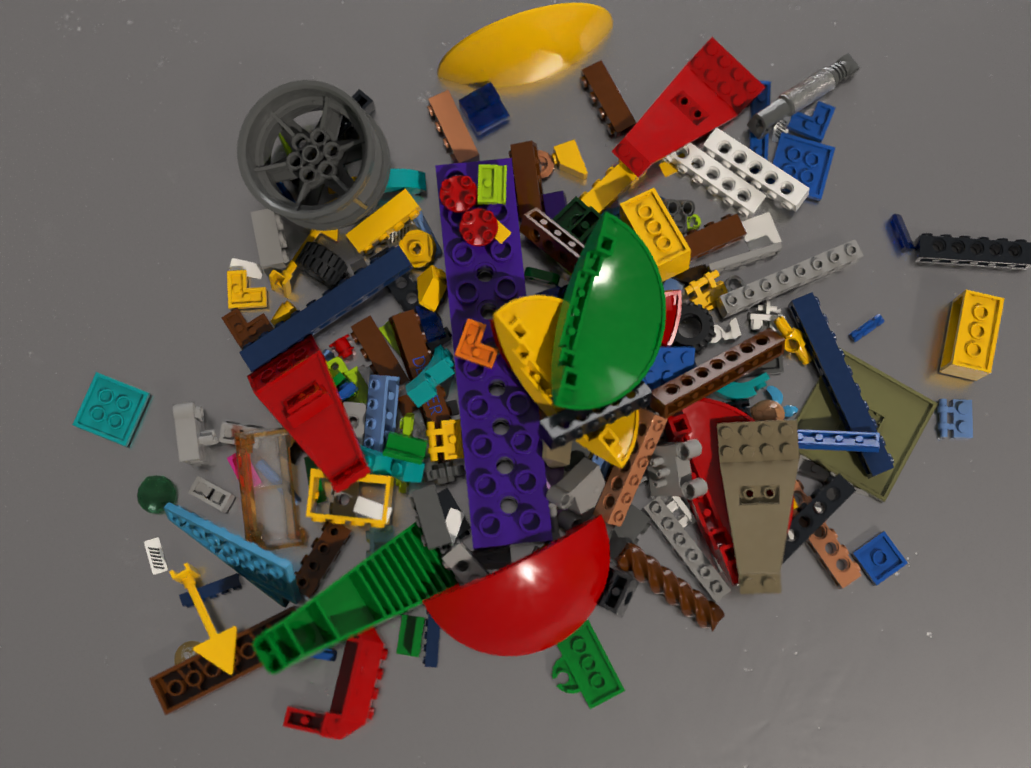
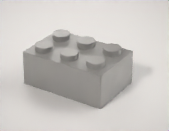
(270, 241)

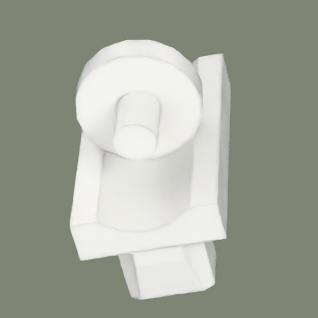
(757, 318)
(687, 517)

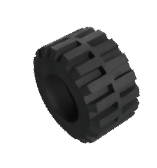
(321, 264)
(707, 327)

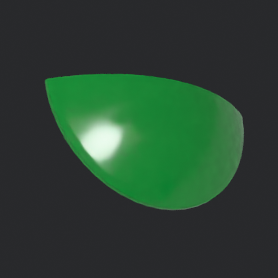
(608, 319)

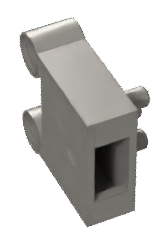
(191, 433)
(671, 472)
(577, 492)

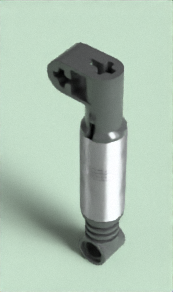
(802, 95)

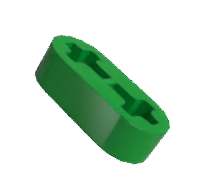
(541, 276)

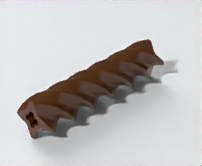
(664, 581)

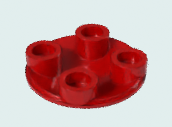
(458, 193)
(478, 227)

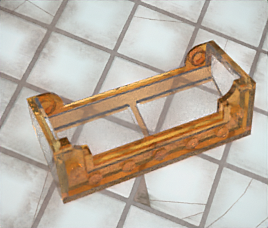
(267, 488)

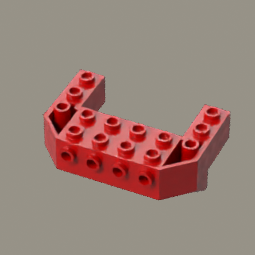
(353, 690)

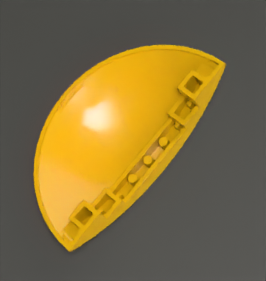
(526, 45)
(527, 338)

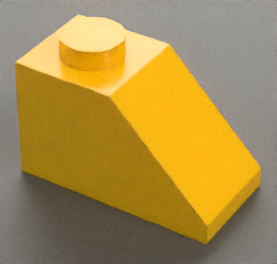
(569, 159)
(431, 287)

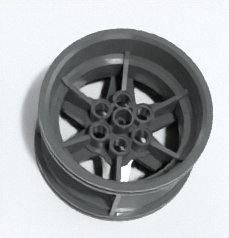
(275, 115)

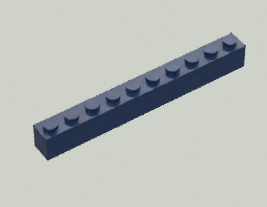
(328, 308)
(838, 379)

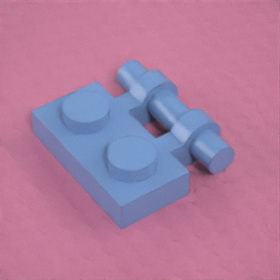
(961, 418)

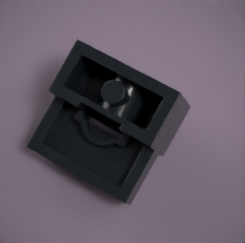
(617, 592)

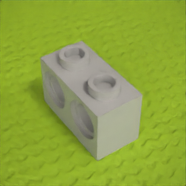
(229, 427)
(211, 494)

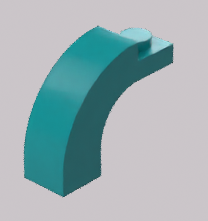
(412, 180)
(742, 390)

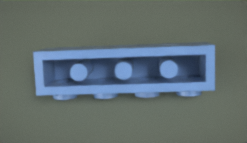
(381, 410)

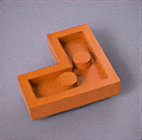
(471, 347)

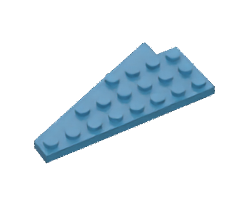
(257, 565)

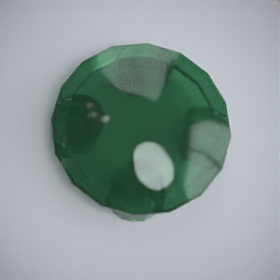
(156, 493)

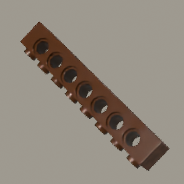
(717, 373)

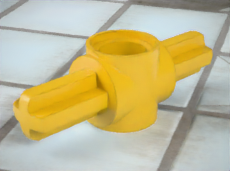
(795, 334)

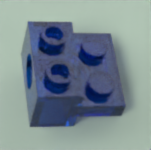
(483, 108)

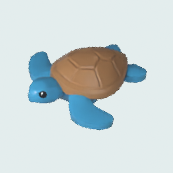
(772, 408)

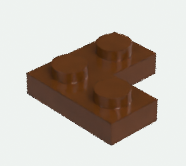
(243, 331)

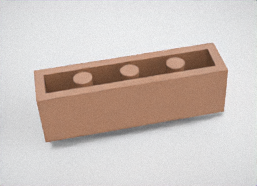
(453, 128)

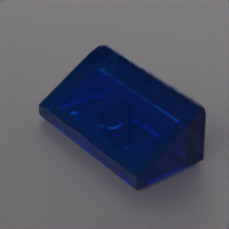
(901, 233)

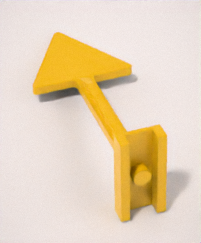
(282, 279)
(219, 647)

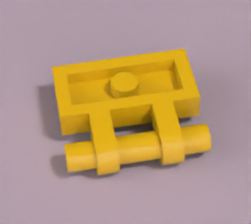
(709, 295)
(451, 440)

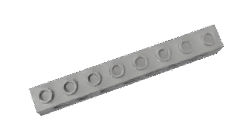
(789, 278)

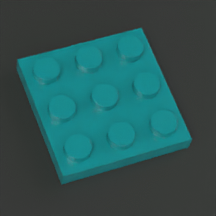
(111, 409)

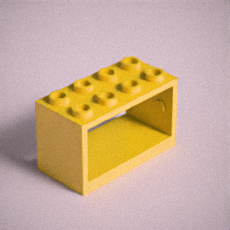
(657, 229)
(971, 335)
(313, 495)

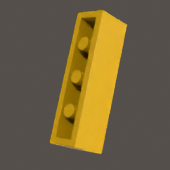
(610, 188)
(384, 222)

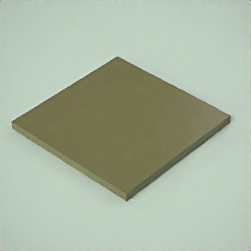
(899, 417)

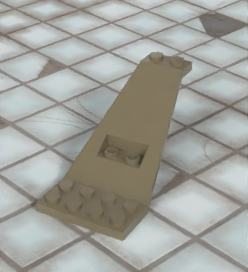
(759, 459)

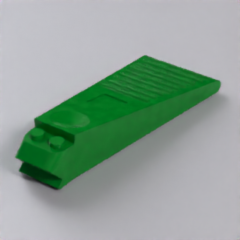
(369, 594)

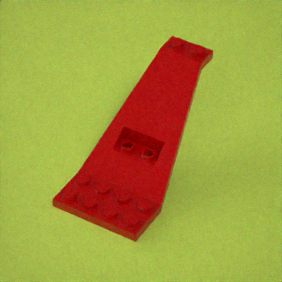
(712, 84)
(308, 406)

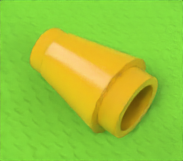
(283, 312)

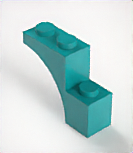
(438, 370)
(397, 468)

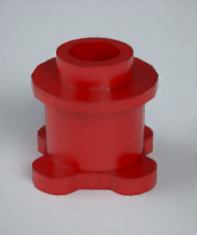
(342, 347)

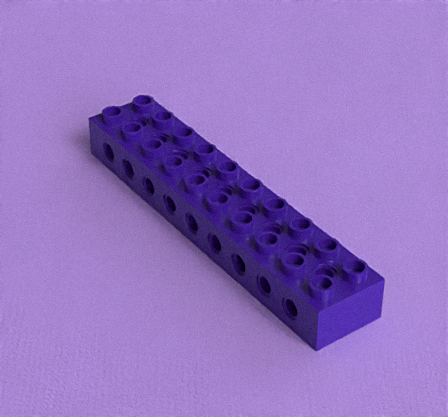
(477, 406)

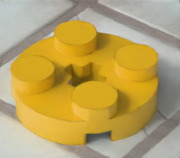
(427, 244)

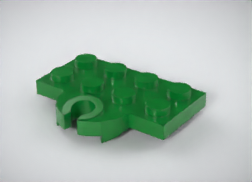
(587, 667)

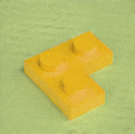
(240, 295)

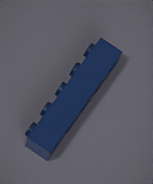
(213, 589)
(432, 643)

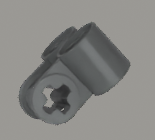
(680, 211)

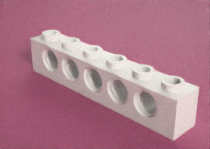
(767, 170)
(723, 176)

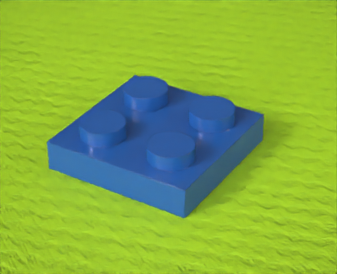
(879, 558)

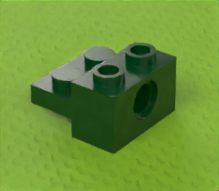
(571, 213)

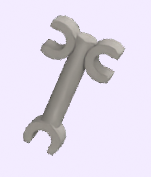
(554, 521)

